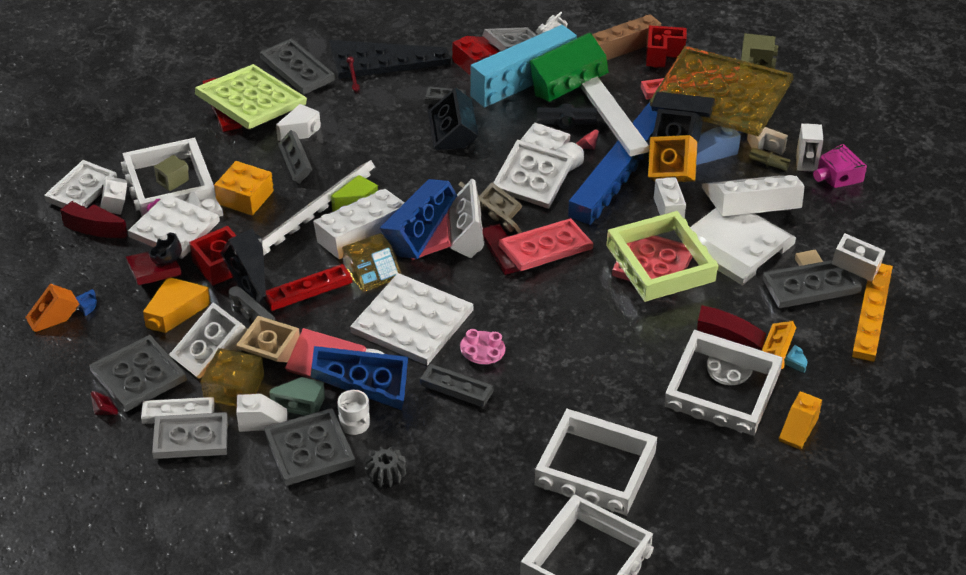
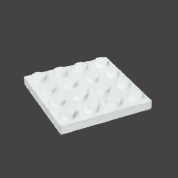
(412, 319)

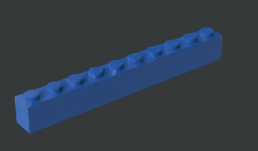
(610, 174)

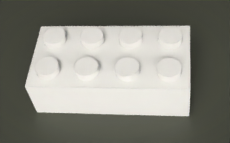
(355, 221)

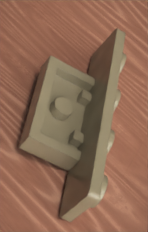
(499, 205)

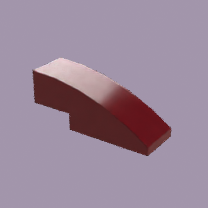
(93, 221)
(730, 327)

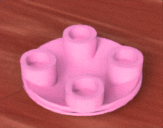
(482, 346)

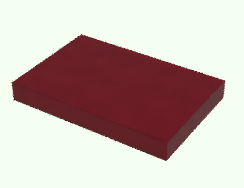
(147, 271)

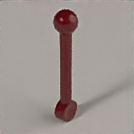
(355, 87)

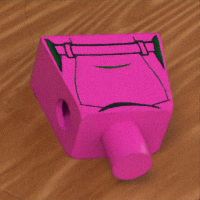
(840, 168)

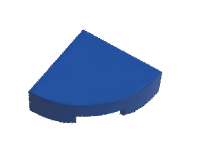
(87, 302)

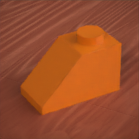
(52, 308)

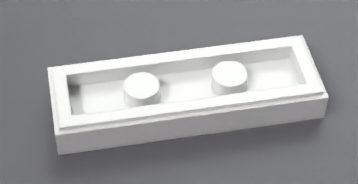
(175, 407)

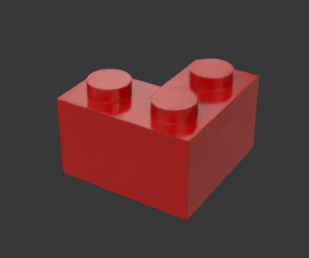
(664, 42)

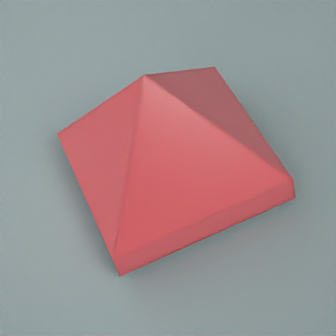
(589, 140)

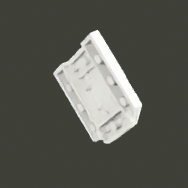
(741, 242)

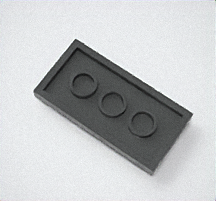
(297, 66)
(810, 283)

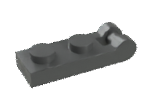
(247, 305)

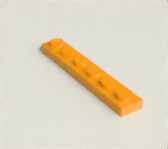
(872, 315)

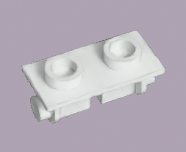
(552, 22)

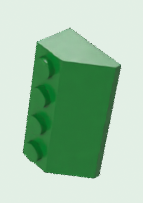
(568, 67)

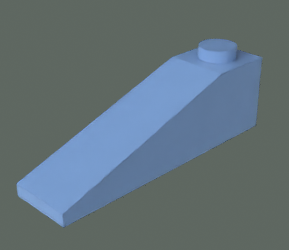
(717, 144)

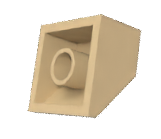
(269, 339)

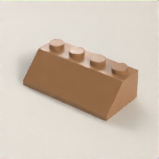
(626, 36)

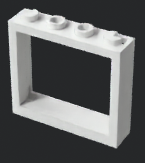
(157, 154)
(733, 353)
(605, 433)
(597, 517)

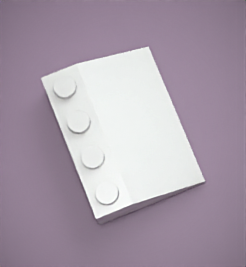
(755, 194)

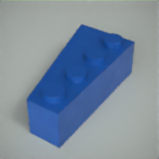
(418, 218)
(375, 374)

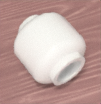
(573, 150)

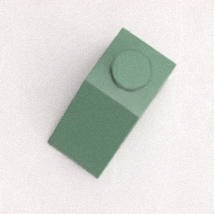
(300, 396)

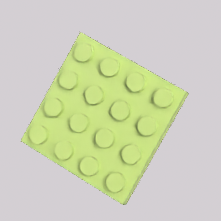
(250, 96)

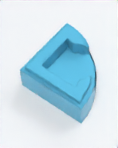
(796, 359)

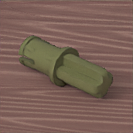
(769, 159)

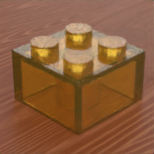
(232, 375)

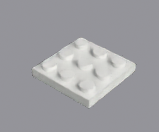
(533, 173)
(176, 217)

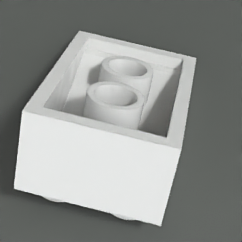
(211, 331)

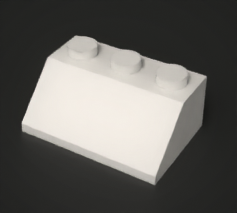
(466, 221)

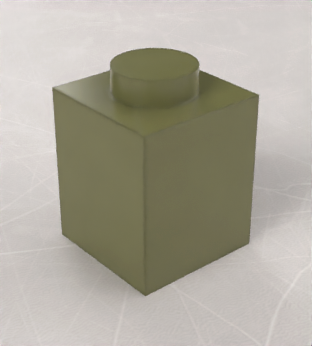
(171, 173)

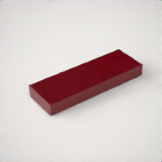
(491, 237)

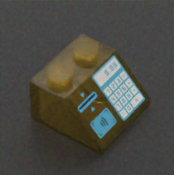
(370, 262)

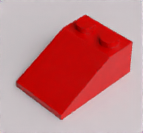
(471, 50)

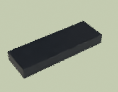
(696, 104)

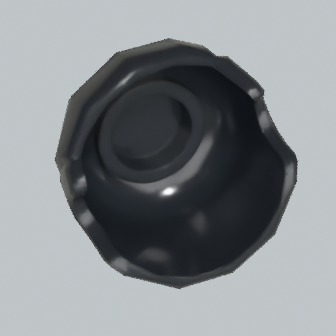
(166, 250)

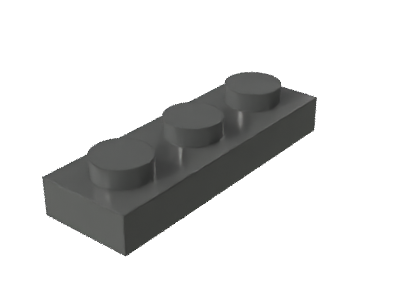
(295, 157)
(456, 385)

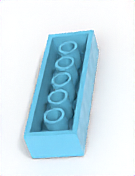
(510, 69)

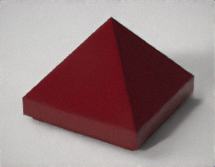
(102, 404)

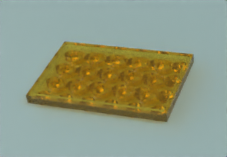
(742, 90)

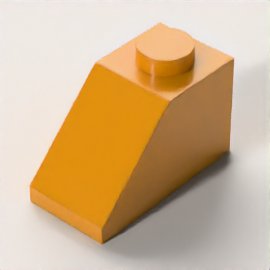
(800, 420)

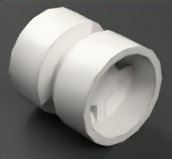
(353, 412)

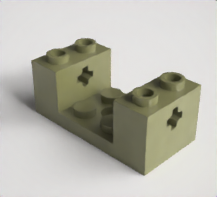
(759, 50)

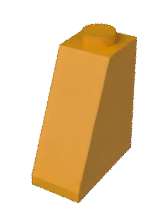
(174, 304)

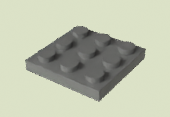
(137, 373)
(309, 446)

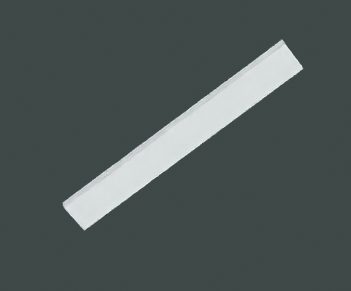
(615, 117)

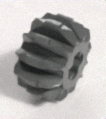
(385, 466)

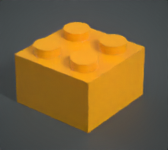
(673, 158)
(244, 187)

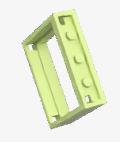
(669, 284)

